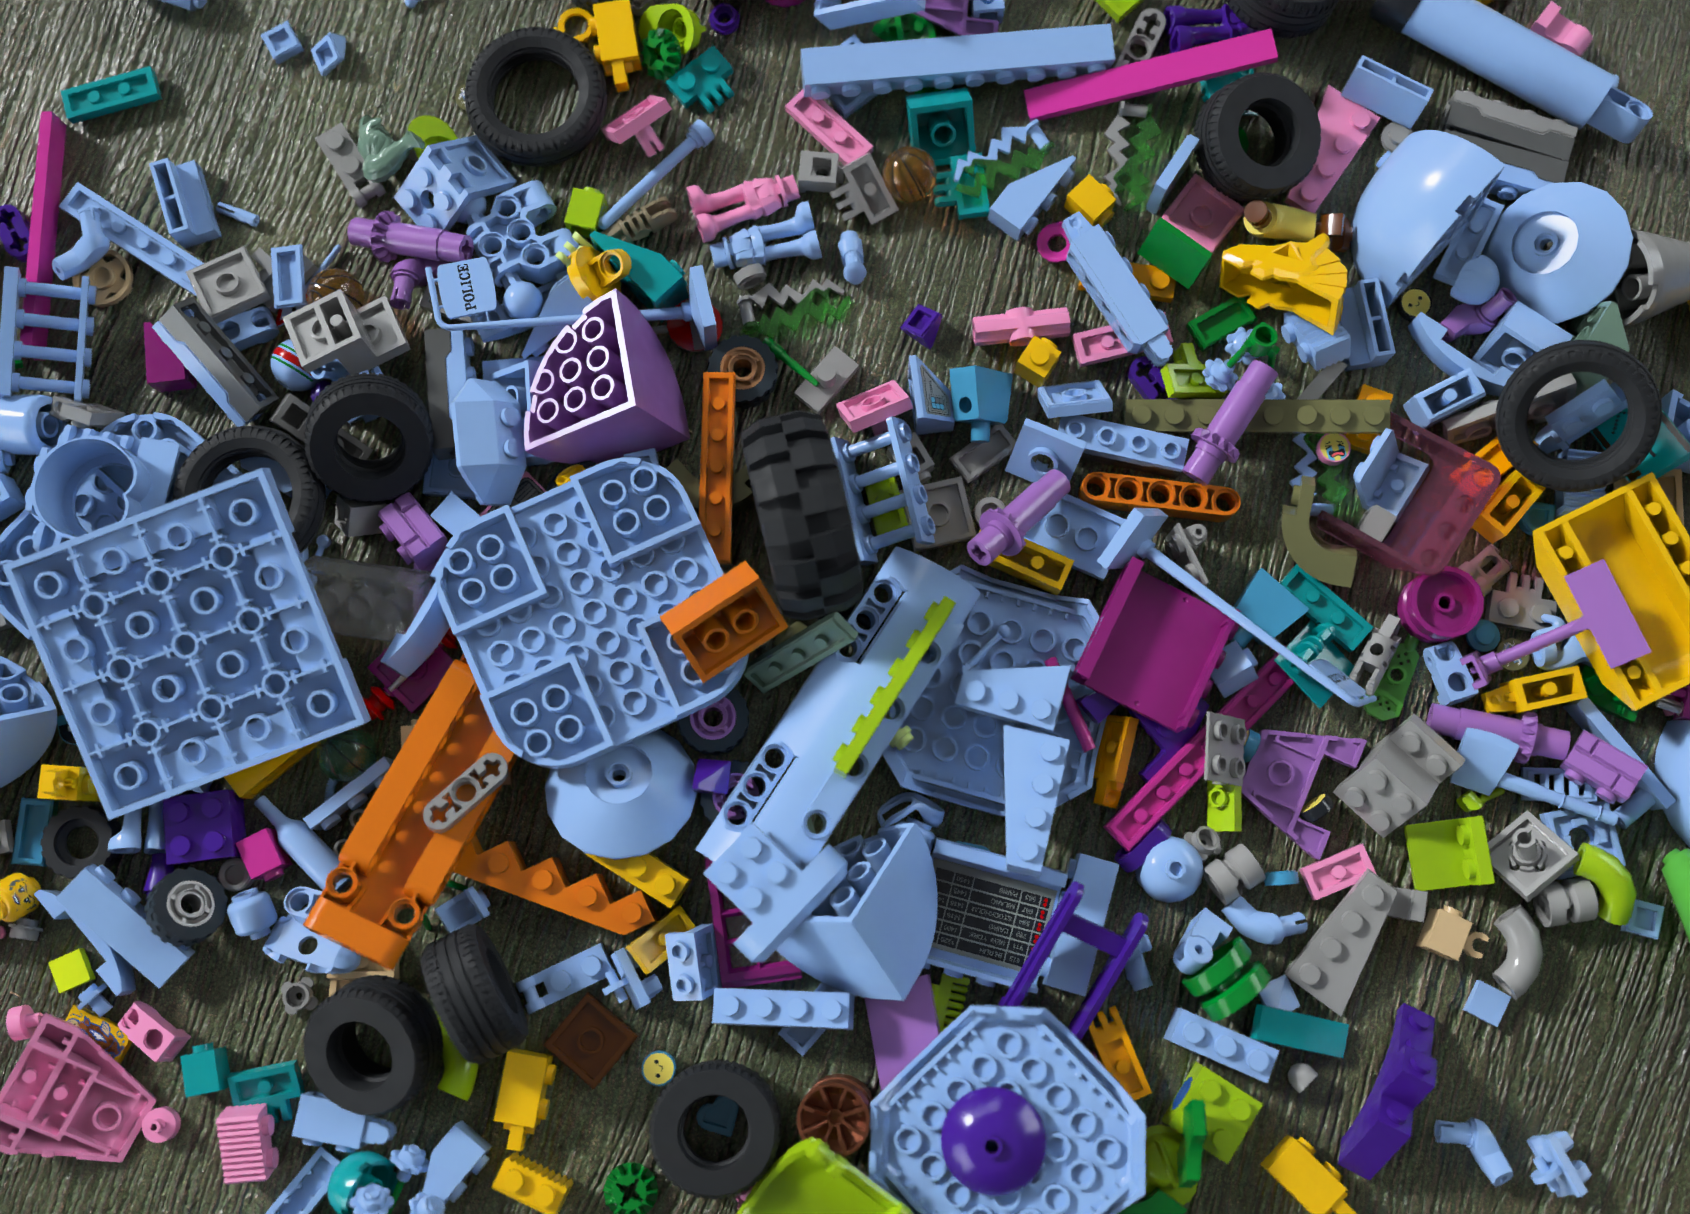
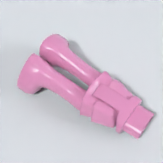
(760, 196)

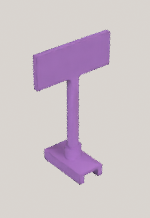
(1603, 613)

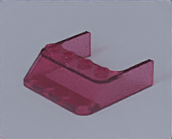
(1437, 514)

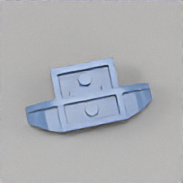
(1581, 416)

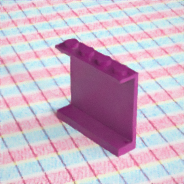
(1154, 649)

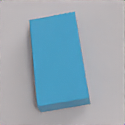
(32, 819)

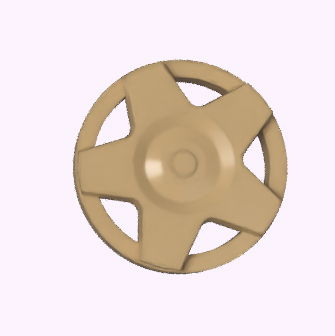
(108, 279)

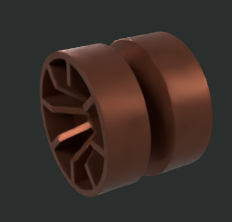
(836, 1113)

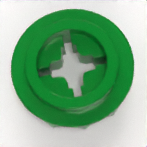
(669, 51)
(626, 1174)

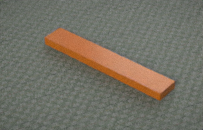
(717, 461)

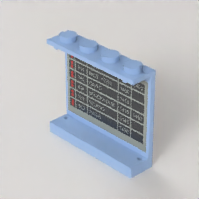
(988, 914)

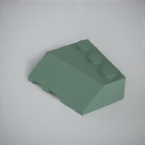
(1602, 325)

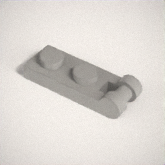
(348, 164)

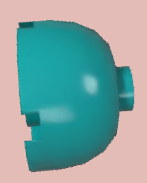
(359, 1171)

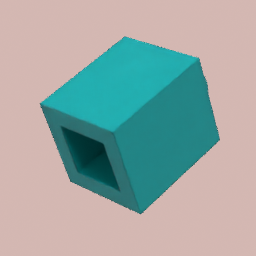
(205, 1069)

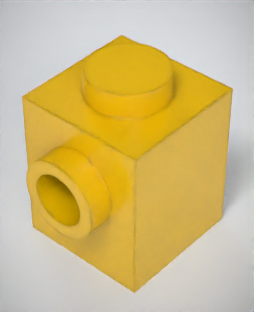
(1092, 200)
(1037, 361)

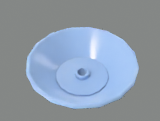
(1586, 256)
(624, 815)

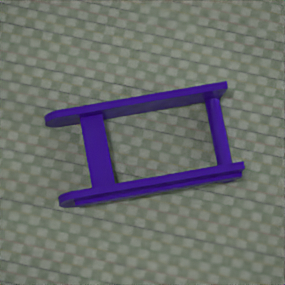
(1067, 921)

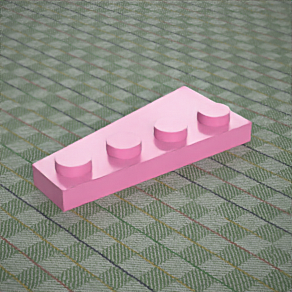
(1343, 132)

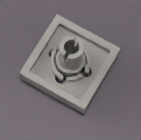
(1522, 845)

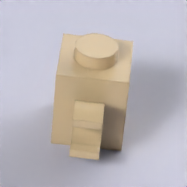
(1449, 934)

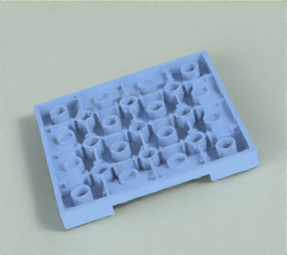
(186, 643)

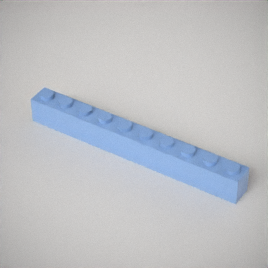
(956, 61)

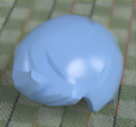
(1476, 281)

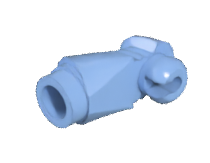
(852, 257)
(1136, 967)

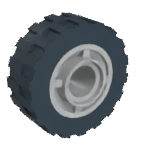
(171, 921)

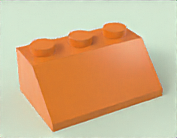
(724, 621)

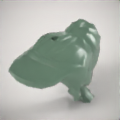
(380, 152)

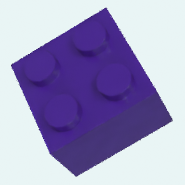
(203, 827)

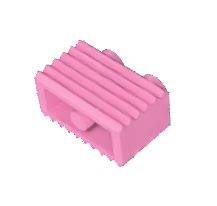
(247, 1143)

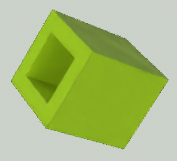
(585, 210)

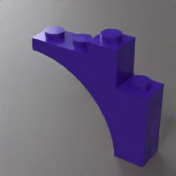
(1401, 1085)

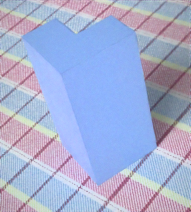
(1386, 92)
(185, 202)
(1368, 325)

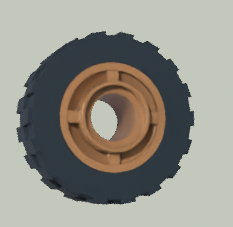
(754, 355)

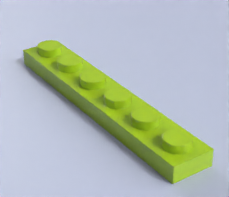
(885, 697)

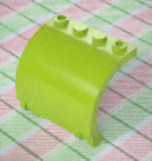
(817, 1182)

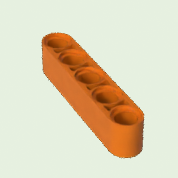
(1172, 490)

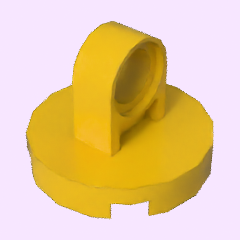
(592, 272)

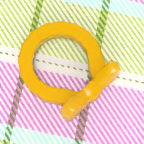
(575, 12)

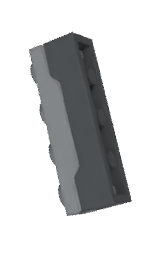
(1508, 125)

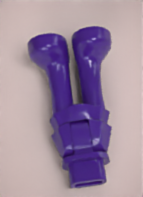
(1185, 37)

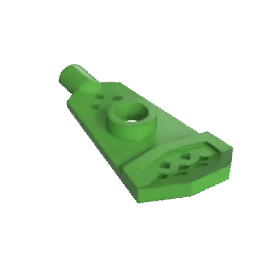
(1395, 691)

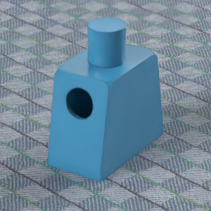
(980, 399)
(1267, 606)

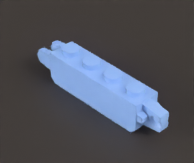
(1116, 290)

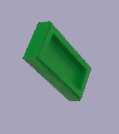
(1220, 322)

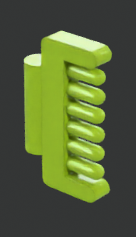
(943, 993)

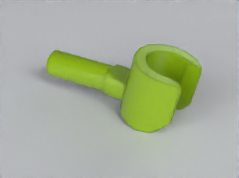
(1471, 802)

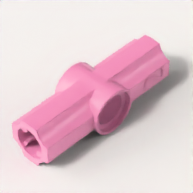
(1020, 326)

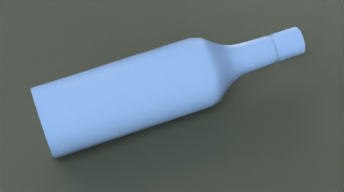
(302, 845)

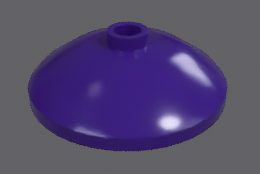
(997, 1116)

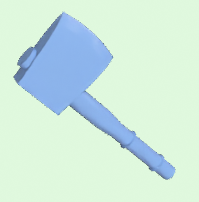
(1486, 767)

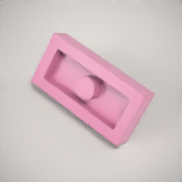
(1336, 871)

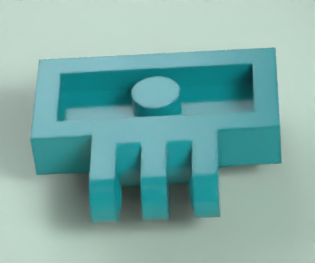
(702, 80)
(967, 205)
(269, 1085)

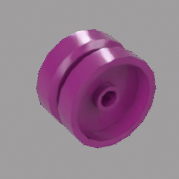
(1440, 605)

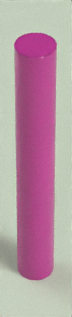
(1074, 714)

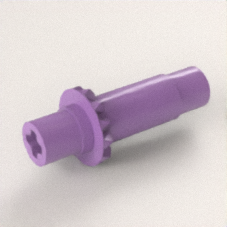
(392, 238)
(1218, 441)
(1005, 529)
(1526, 731)

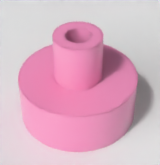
(22, 1022)
(161, 1124)

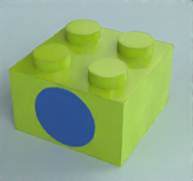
(1227, 1110)

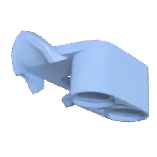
(290, 934)

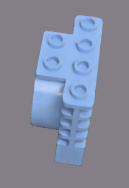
(79, 454)

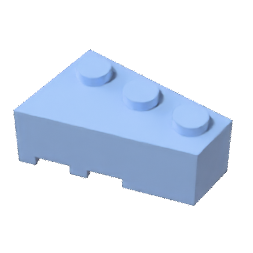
(1016, 695)

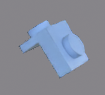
(463, 909)

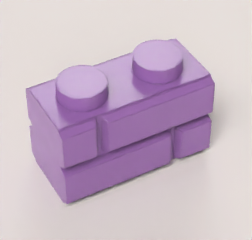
(414, 531)
(1603, 768)

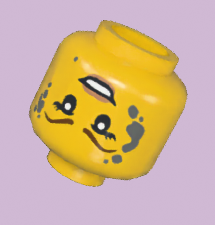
(17, 896)

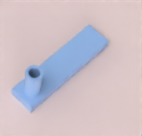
(1649, 790)

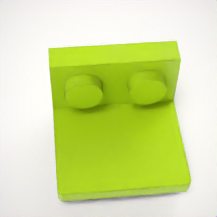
(1449, 853)

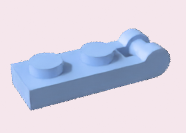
(566, 977)

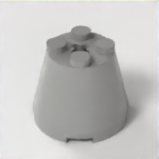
(1655, 277)

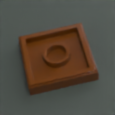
(591, 1040)

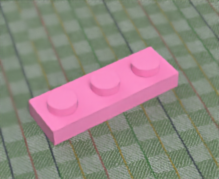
(828, 128)
(1101, 345)

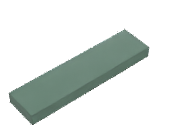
(800, 652)

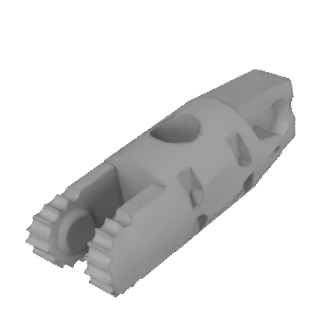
(1380, 641)

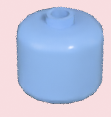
(27, 424)

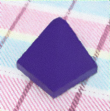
(922, 325)
(712, 776)

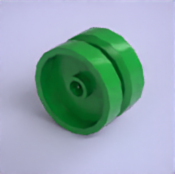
(1228, 980)

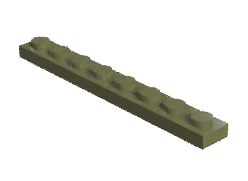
(1271, 417)

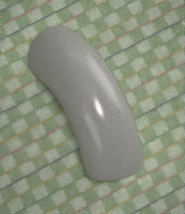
(1523, 951)

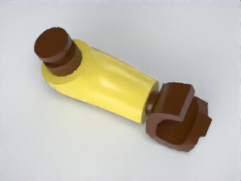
(1294, 224)

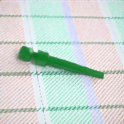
(780, 354)

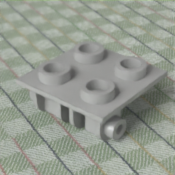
(1181, 546)
(1225, 749)

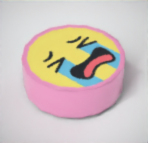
(1333, 449)

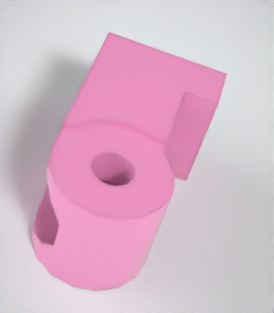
(1561, 30)
(152, 1032)

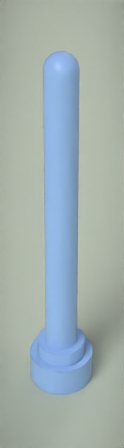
(698, 136)

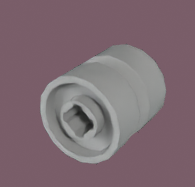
(1233, 874)
(1566, 901)

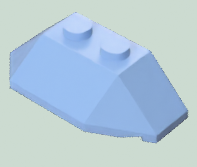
(488, 441)

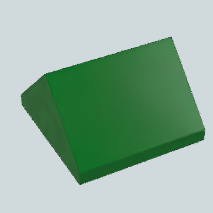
(1175, 253)

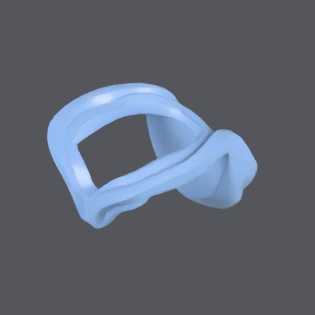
(930, 811)

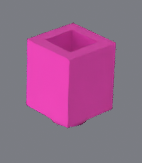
(263, 855)

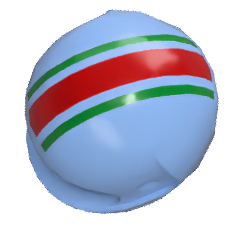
(288, 369)

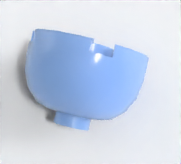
(1171, 871)

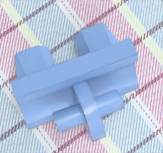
(638, 991)
(1555, 1167)

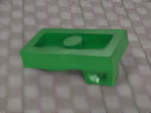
(1604, 698)

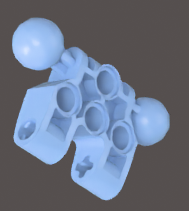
(515, 257)

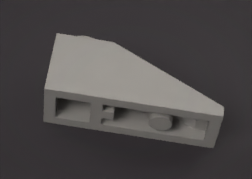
(292, 416)

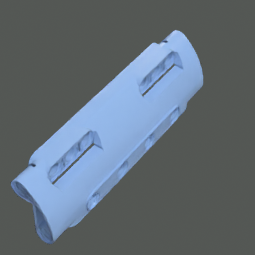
(830, 705)

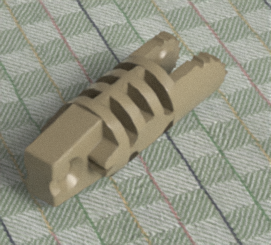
(639, 224)

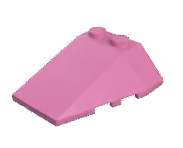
(70, 1098)

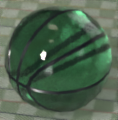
(347, 754)

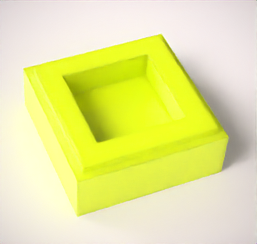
(71, 970)

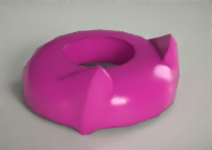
(1046, 234)

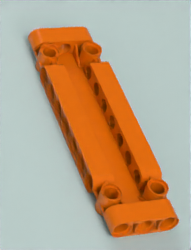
(391, 850)

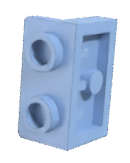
(693, 963)

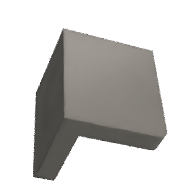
(358, 517)

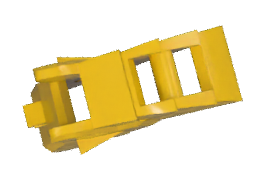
(1289, 278)

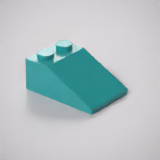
(652, 276)

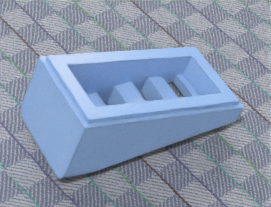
(1587, 792)

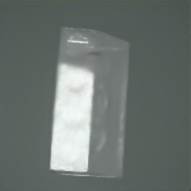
(368, 597)

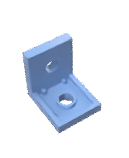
(454, 175)

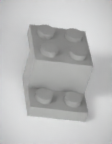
(339, 331)
(1399, 775)

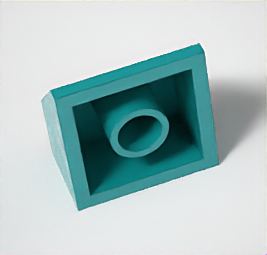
(942, 123)

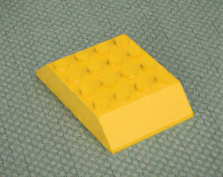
(1651, 564)

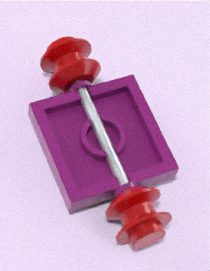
(413, 690)

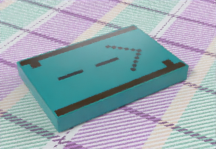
(1666, 454)

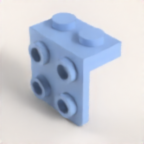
(1388, 476)

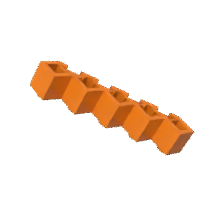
(549, 886)

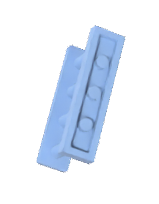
(15, 318)
(913, 496)

